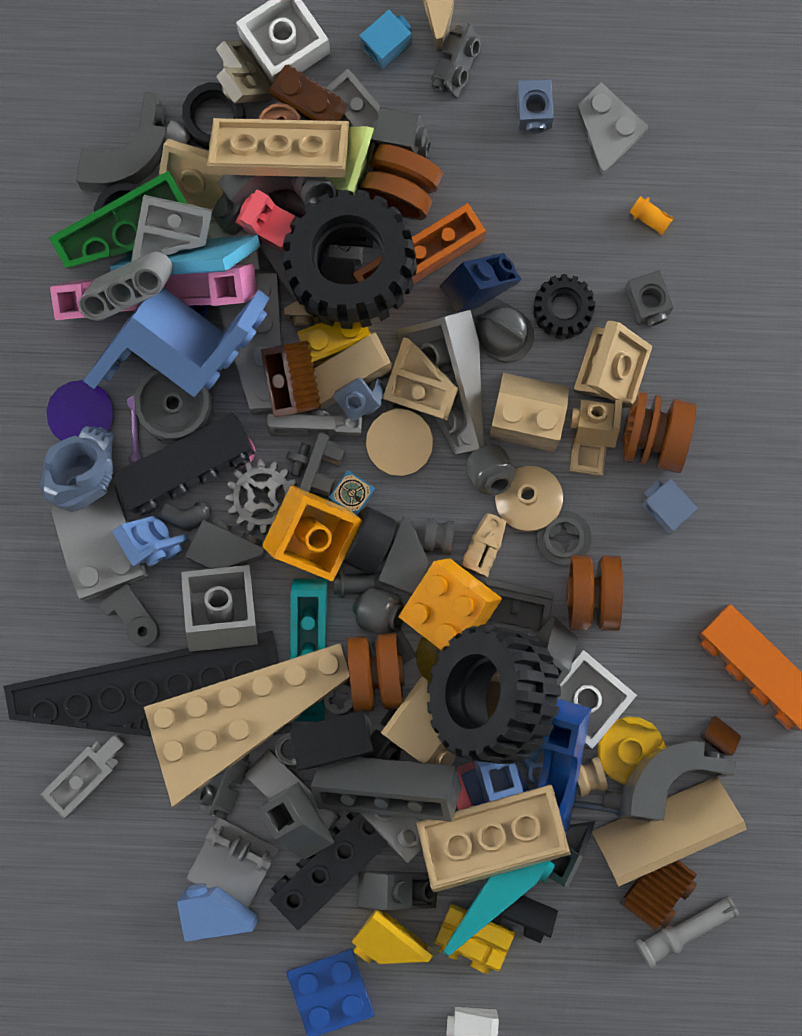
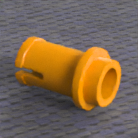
(651, 215)

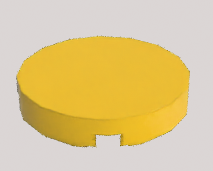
(626, 745)

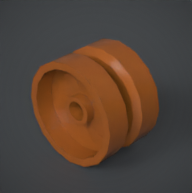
(402, 180)
(600, 593)
(378, 672)

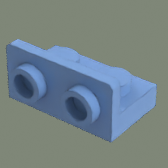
(148, 541)

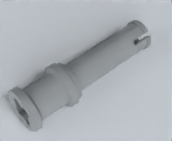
(673, 938)

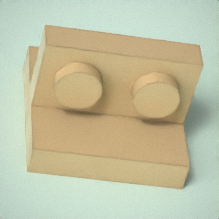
(189, 172)
(613, 364)

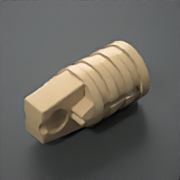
(484, 545)

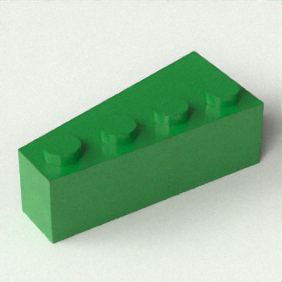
(112, 228)

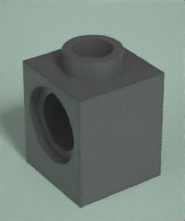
(649, 284)

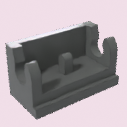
(521, 605)

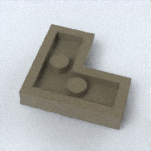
(242, 77)

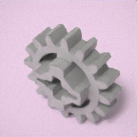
(250, 508)

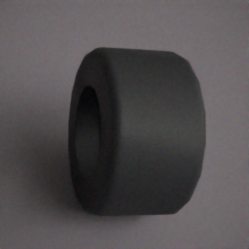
(370, 540)

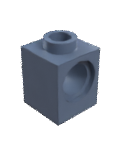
(539, 92)
(668, 504)

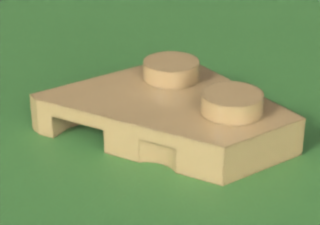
(419, 383)

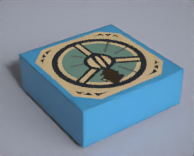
(352, 492)

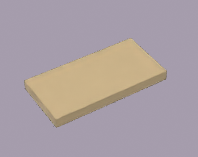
(278, 147)
(690, 823)
(493, 838)

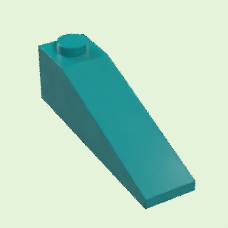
(309, 628)
(494, 898)

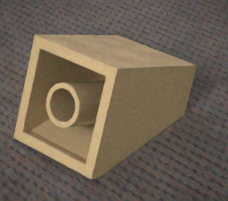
(529, 412)

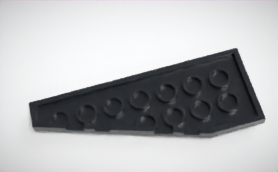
(116, 693)

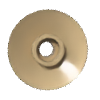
(532, 513)

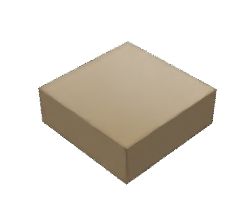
(587, 459)

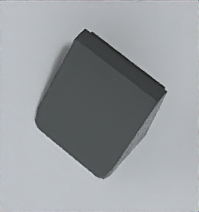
(338, 270)

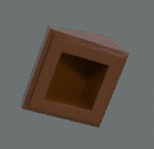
(721, 736)

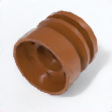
(659, 432)

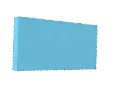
(215, 256)

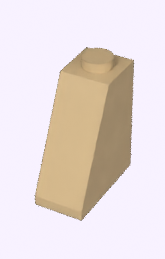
(363, 360)

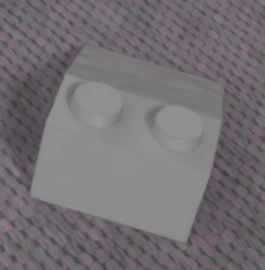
(91, 549)

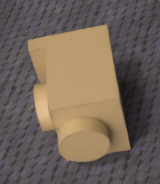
(597, 423)

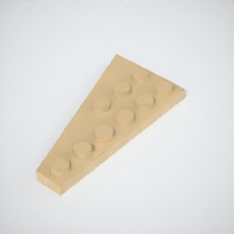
(223, 722)

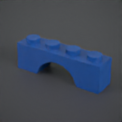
(564, 755)

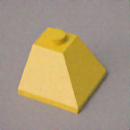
(389, 941)

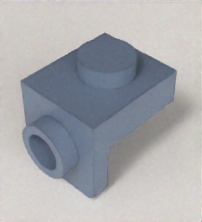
(360, 398)

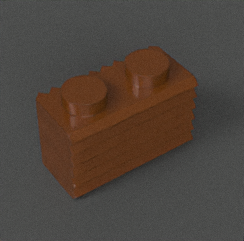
(307, 96)
(290, 378)
(657, 893)

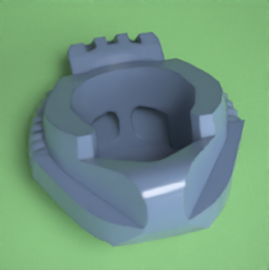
(78, 481)

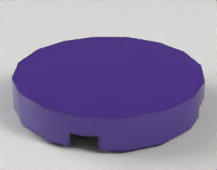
(78, 406)

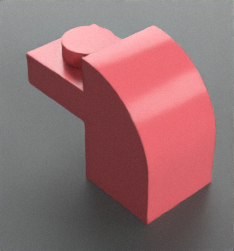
(265, 219)

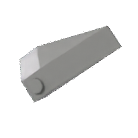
(454, 349)

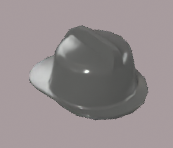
(502, 330)

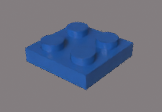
(330, 993)

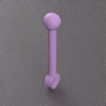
(135, 456)

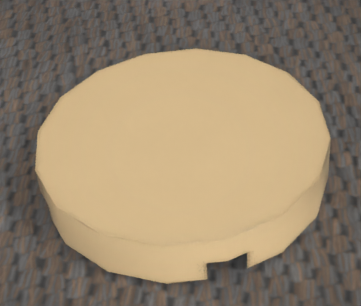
(399, 441)

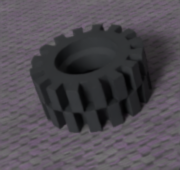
(572, 288)

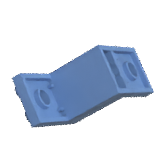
(179, 341)

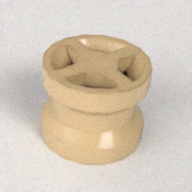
(591, 778)

